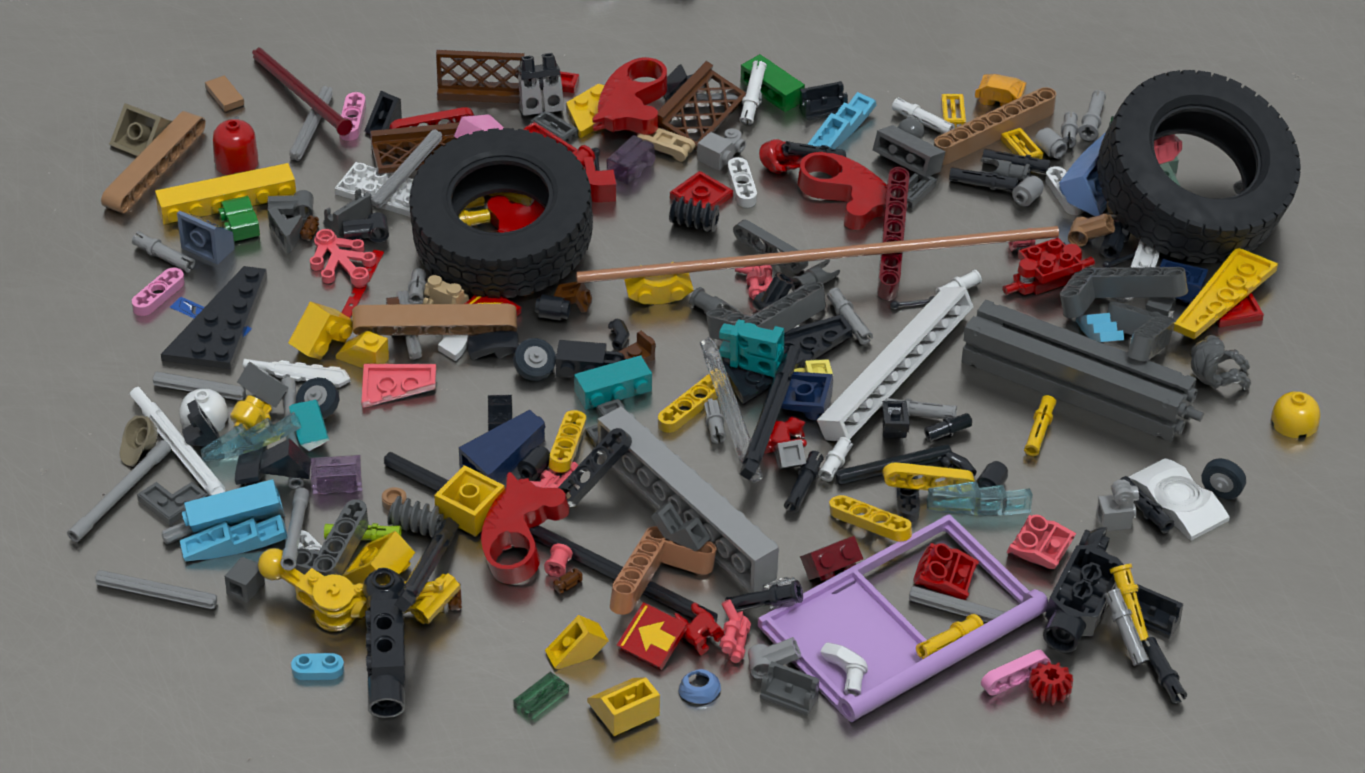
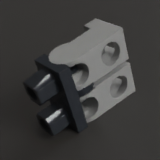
(540, 81)

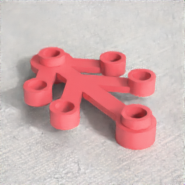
(327, 240)

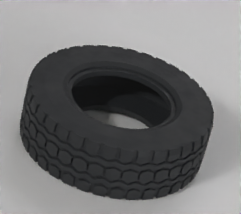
(504, 261)

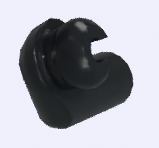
(621, 331)
(961, 462)

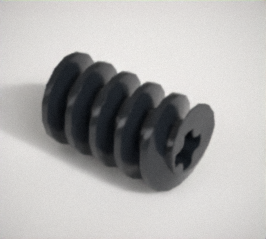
(694, 215)

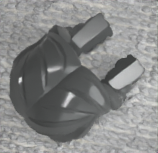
(1205, 360)

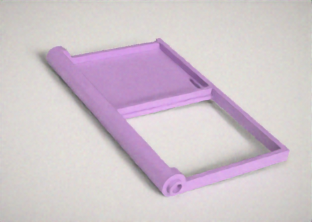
(858, 616)

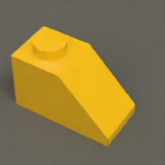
(365, 349)
(576, 643)

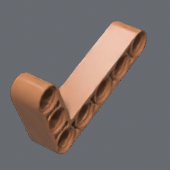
(645, 561)

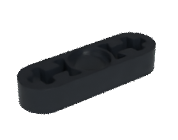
(912, 500)

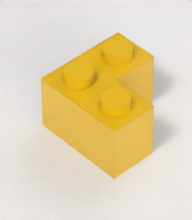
(318, 328)

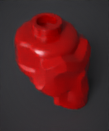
(772, 157)

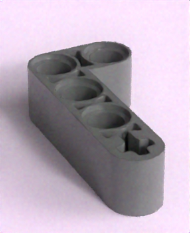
(339, 543)

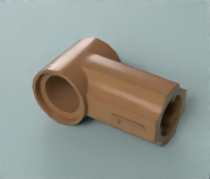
(1087, 229)

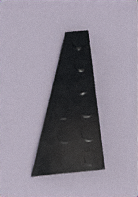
(219, 328)
(811, 340)

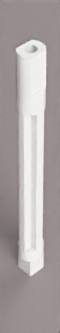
(183, 451)

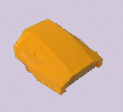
(999, 88)

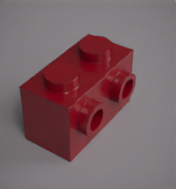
(832, 557)

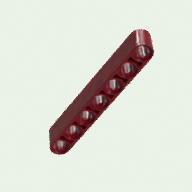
(893, 231)

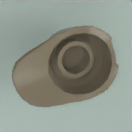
(138, 436)

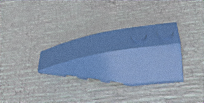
(1082, 184)

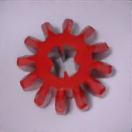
(1050, 682)

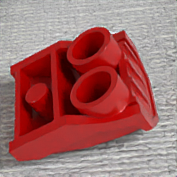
(945, 570)

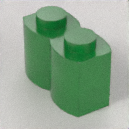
(239, 218)

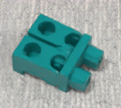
(752, 347)

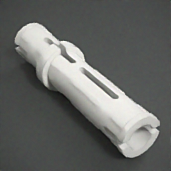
(751, 101)
(926, 118)

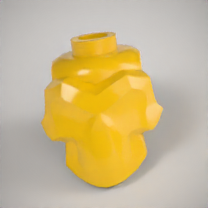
(250, 412)

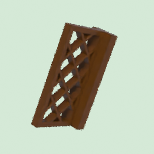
(481, 89)
(688, 92)
(403, 142)

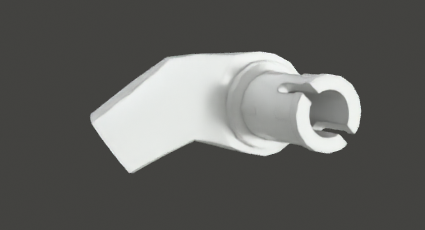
(850, 662)

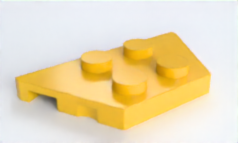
(584, 108)

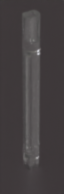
(727, 400)

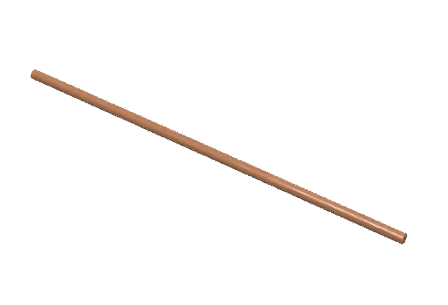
(816, 254)

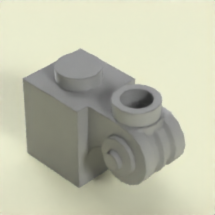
(717, 151)
(1118, 509)

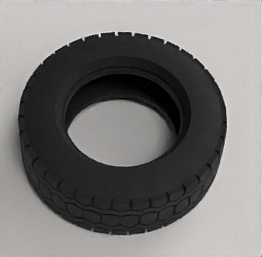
(1223, 116)

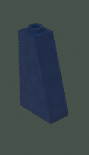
(504, 446)

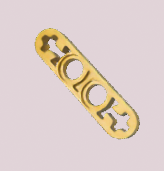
(688, 399)
(565, 440)
(901, 476)
(893, 527)

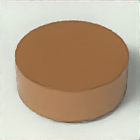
(390, 495)

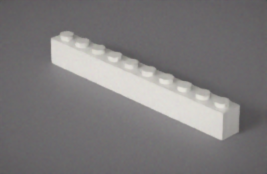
(895, 363)

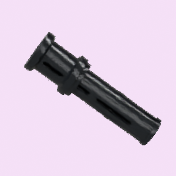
(775, 596)

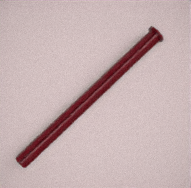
(342, 125)

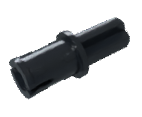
(948, 427)

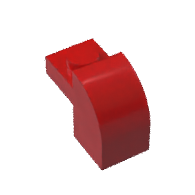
(601, 182)

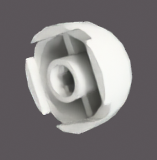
(211, 403)

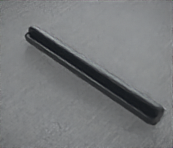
(876, 468)

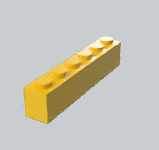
(205, 196)

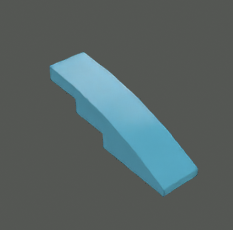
(844, 122)
(1099, 327)
(227, 541)

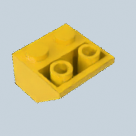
(626, 704)

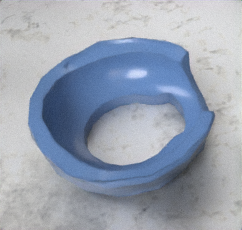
(702, 694)

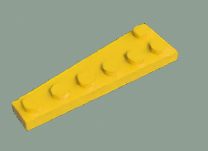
(1228, 286)

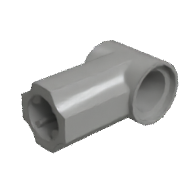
(762, 655)

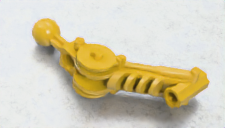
(339, 602)

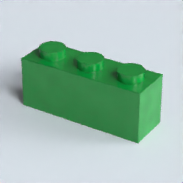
(777, 84)

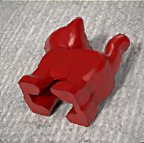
(783, 431)
(701, 628)

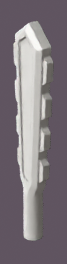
(303, 372)

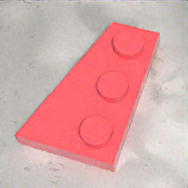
(395, 381)

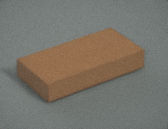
(224, 93)

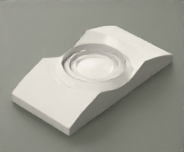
(1184, 501)

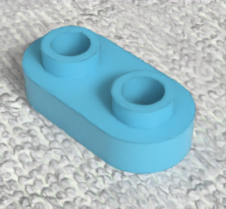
(317, 666)

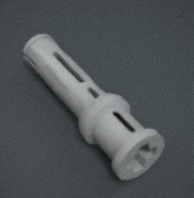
(1091, 120)

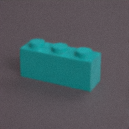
(613, 382)

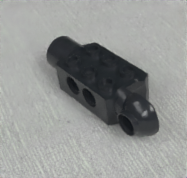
(1079, 593)
(385, 644)

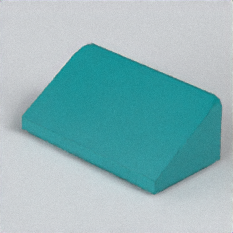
(313, 428)

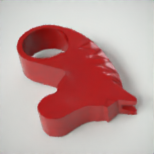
(625, 101)
(850, 183)
(512, 216)
(509, 521)

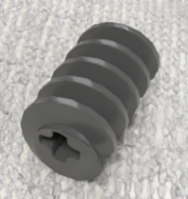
(415, 518)

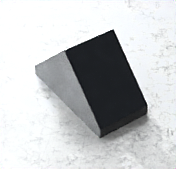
(384, 112)
(285, 460)

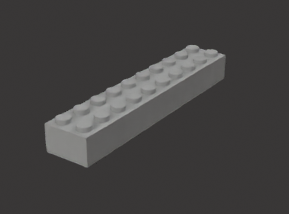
(665, 478)

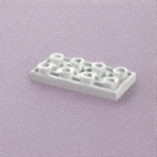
(370, 181)

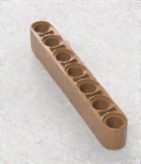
(989, 127)
(153, 162)
(434, 319)

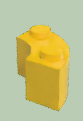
(659, 289)

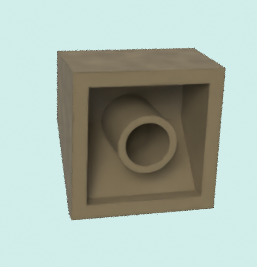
(137, 129)

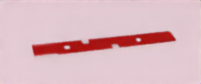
(347, 310)

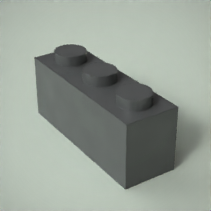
(909, 150)

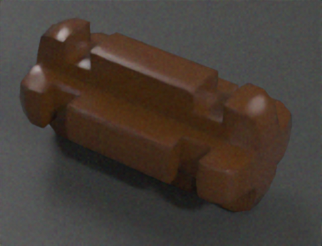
(309, 228)
(567, 580)
(455, 602)

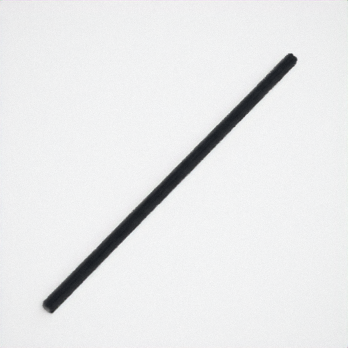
(550, 538)

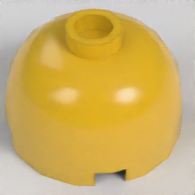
(1296, 414)

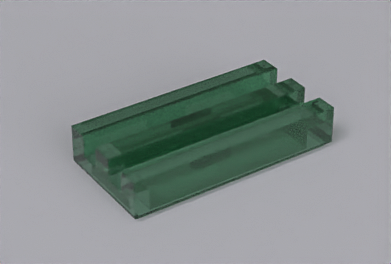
(544, 697)

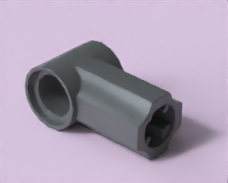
(294, 205)

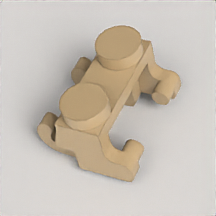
(443, 293)

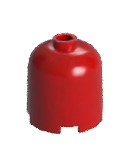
(235, 147)

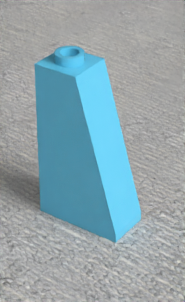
(234, 506)

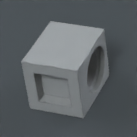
(790, 454)

